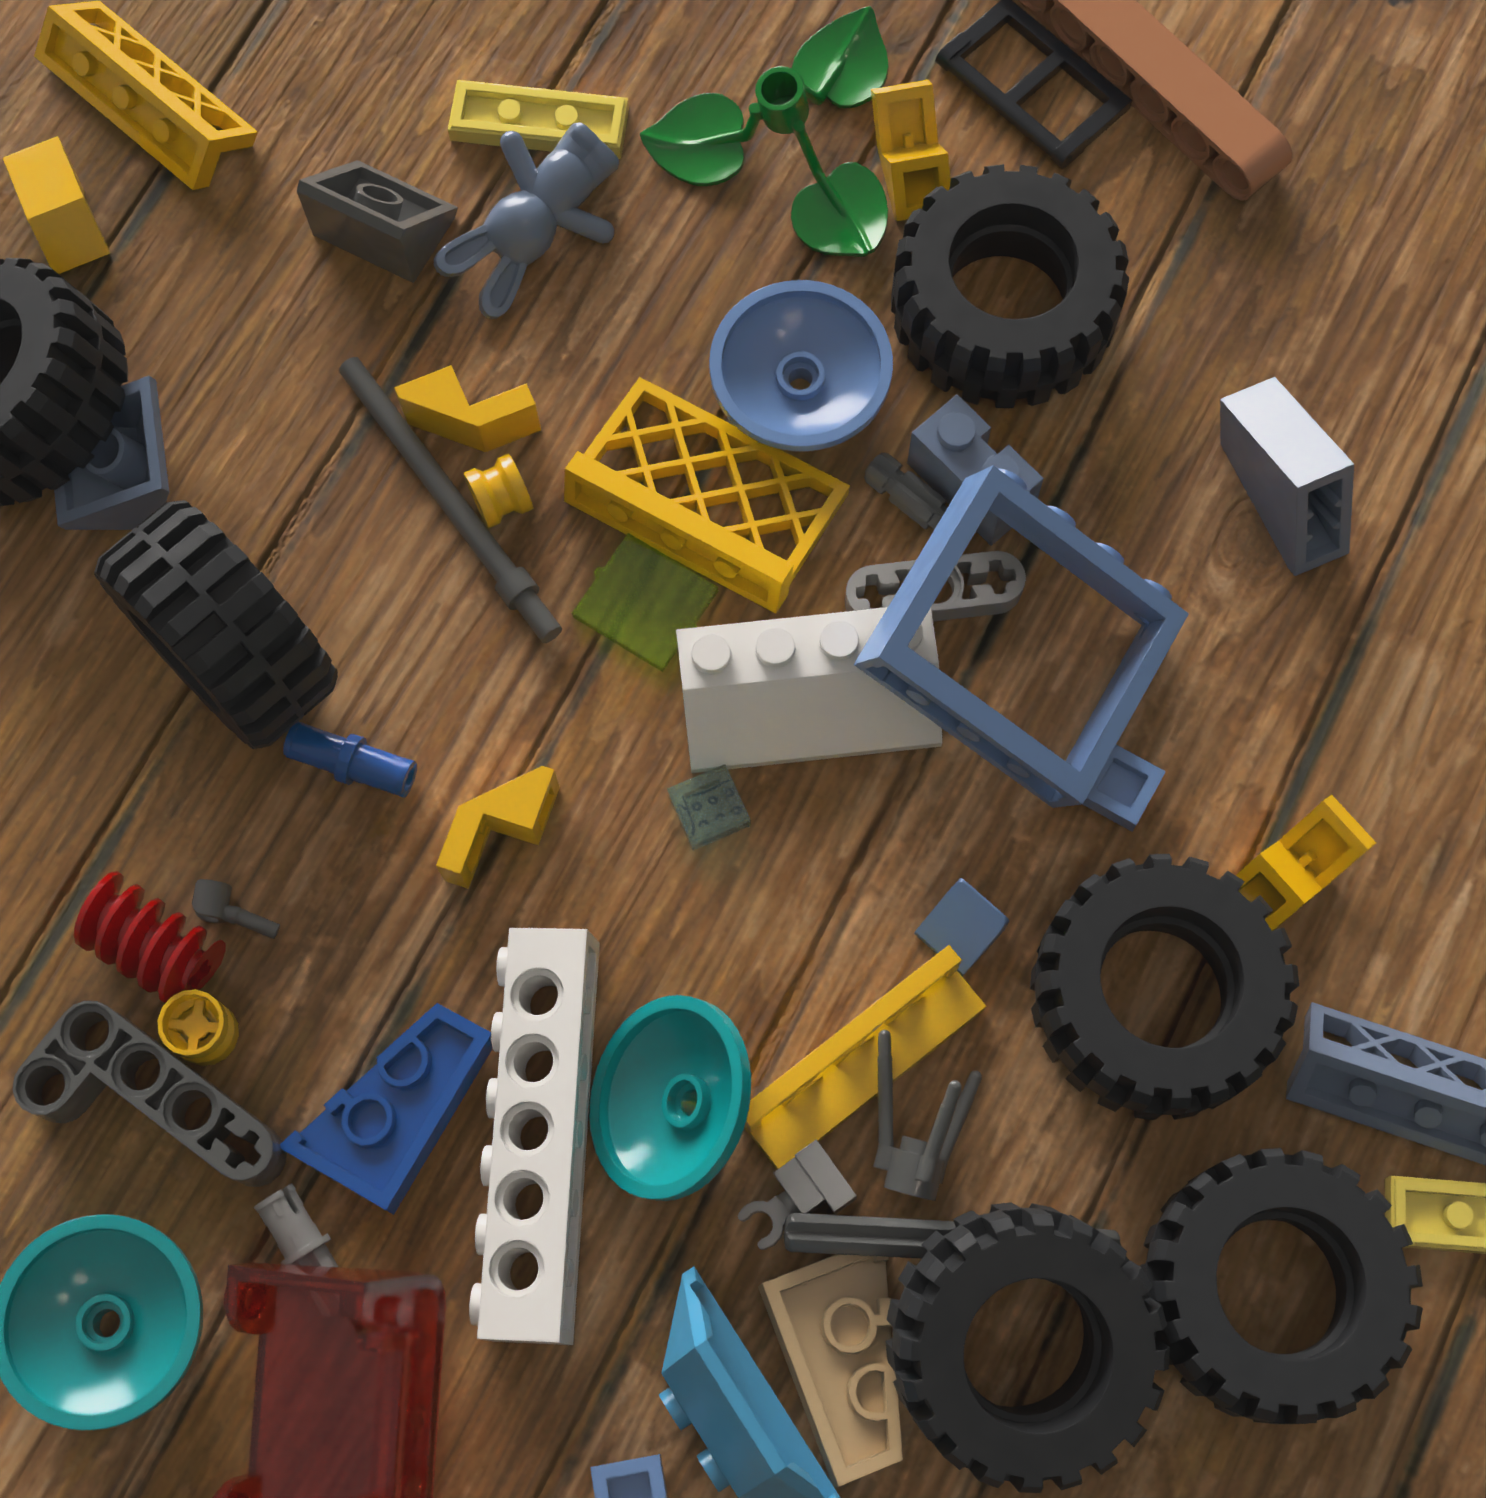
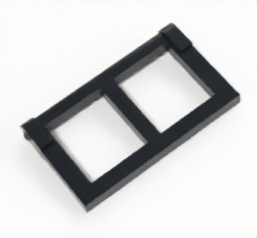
(1059, 57)

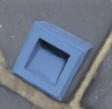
(964, 922)

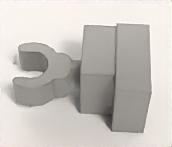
(808, 1184)

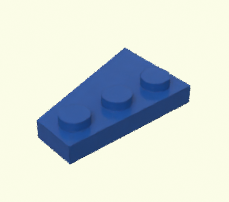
(395, 1113)

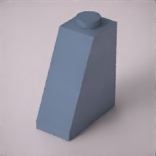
(1290, 473)

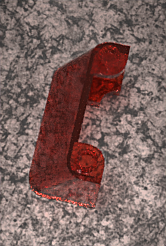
(340, 1380)

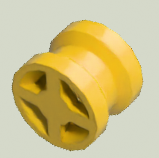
(498, 491)

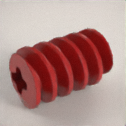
(141, 943)

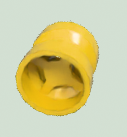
(185, 1022)

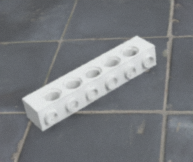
(548, 1306)

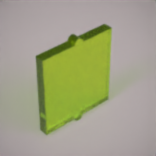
(643, 601)

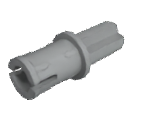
(294, 1229)

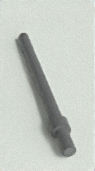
(513, 583)

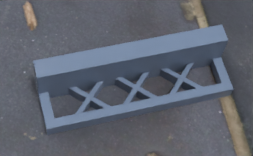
(1380, 1092)

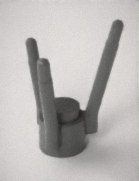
(918, 1164)

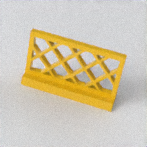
(691, 536)

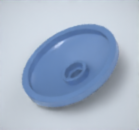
(809, 335)

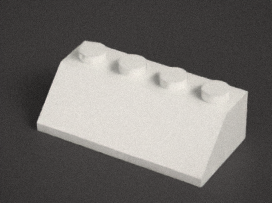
(793, 692)

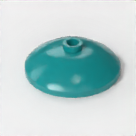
(670, 1098)
(53, 1311)

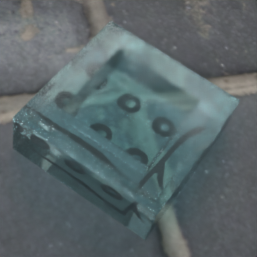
(709, 807)

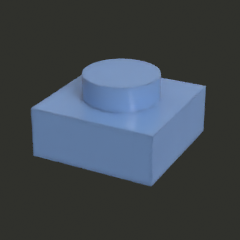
(1124, 788)
(630, 1479)

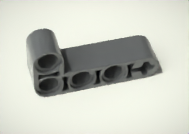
(164, 1102)

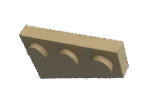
(835, 1347)

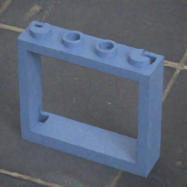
(965, 715)

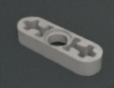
(977, 565)

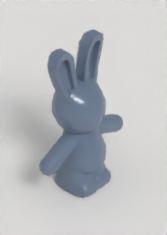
(526, 221)

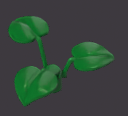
(840, 62)

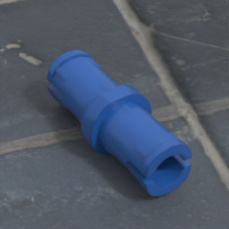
(350, 759)

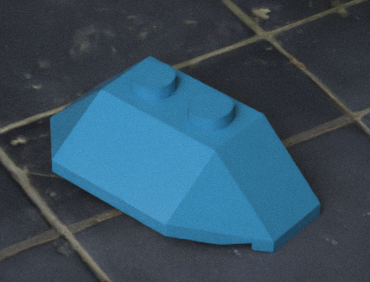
(733, 1406)

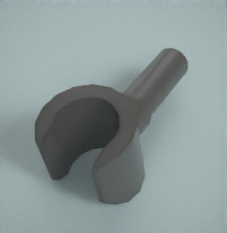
(212, 906)

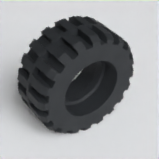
(1021, 219)
(56, 379)
(217, 623)
(1215, 922)
(1367, 1269)
(1101, 1396)

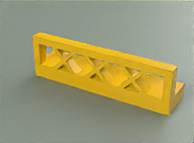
(138, 90)
(844, 1069)

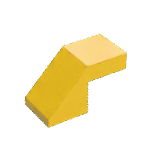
(909, 145)
(56, 205)
(440, 407)
(512, 809)
(1305, 860)

